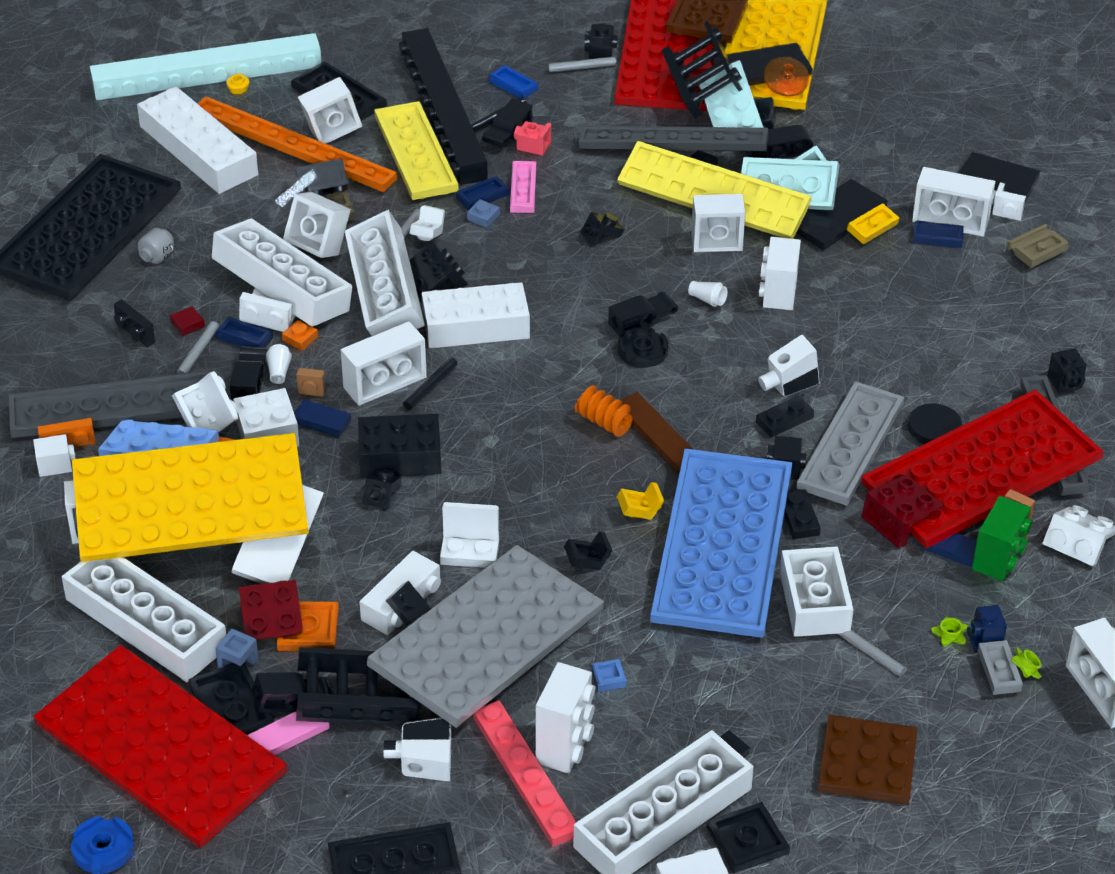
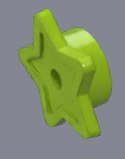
(953, 625)
(1027, 662)

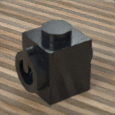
(600, 41)
(1067, 370)
(788, 450)

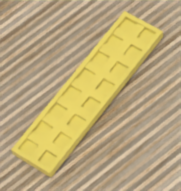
(680, 177)

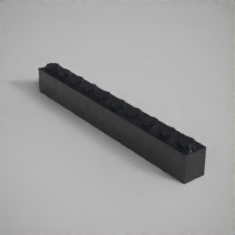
(443, 107)

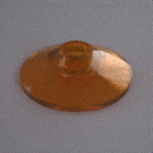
(786, 83)

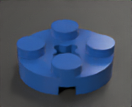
(105, 859)

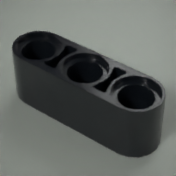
(785, 143)

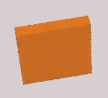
(319, 627)

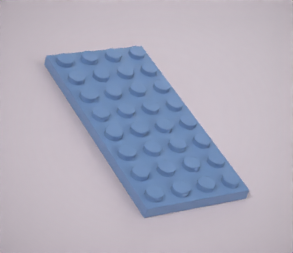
(722, 543)

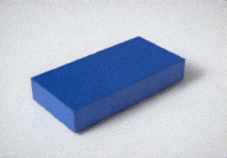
(513, 82)

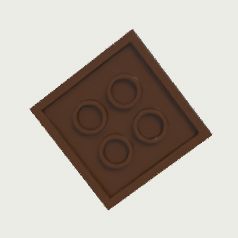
(690, 16)
(868, 759)

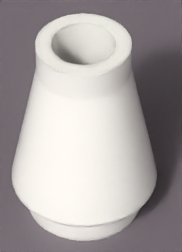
(710, 292)
(278, 362)

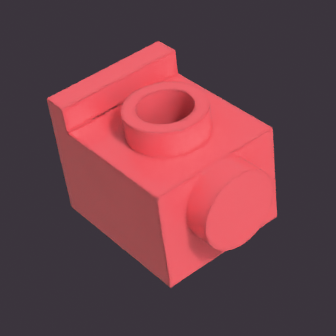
(533, 137)

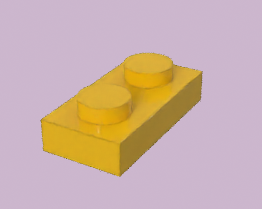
(873, 223)

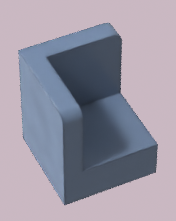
(236, 648)

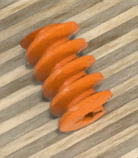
(604, 411)

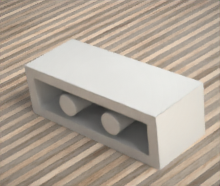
(419, 571)

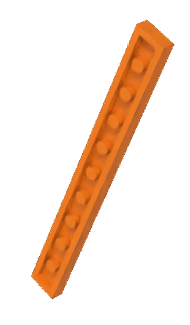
(298, 144)

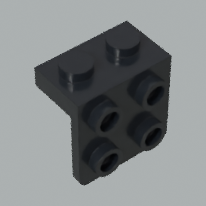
(330, 177)
(433, 267)

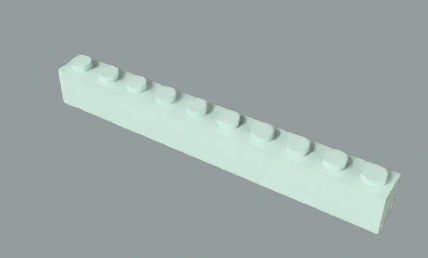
(205, 66)

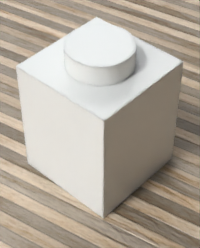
(53, 455)

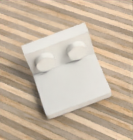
(470, 535)

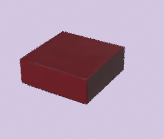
(187, 321)

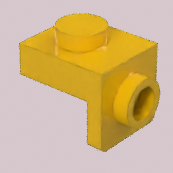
(641, 504)

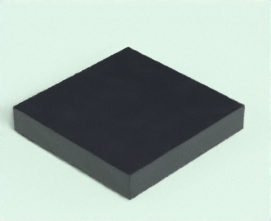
(747, 837)

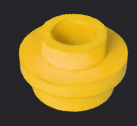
(238, 84)

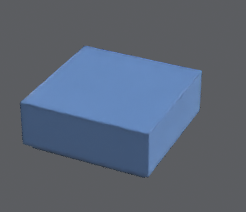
(608, 675)

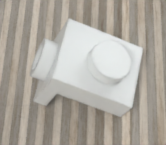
(1007, 204)
(429, 223)

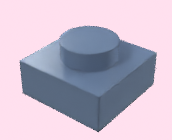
(483, 213)

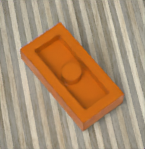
(77, 432)

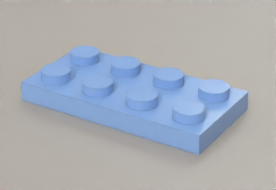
(143, 436)

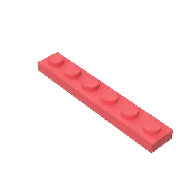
(526, 773)

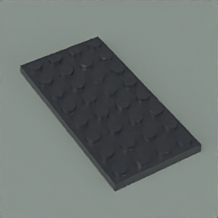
(85, 226)

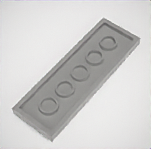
(850, 443)

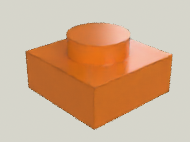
(300, 335)

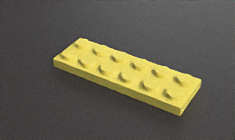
(416, 150)

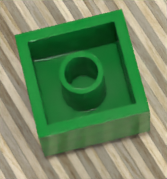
(1002, 538)

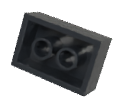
(399, 444)

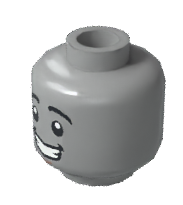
(156, 245)

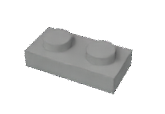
(999, 668)

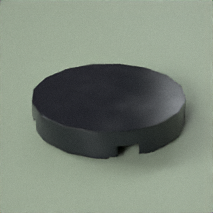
(643, 347)
(932, 421)

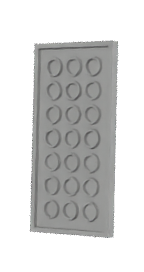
(485, 635)

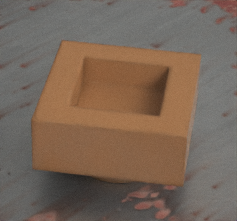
(311, 382)

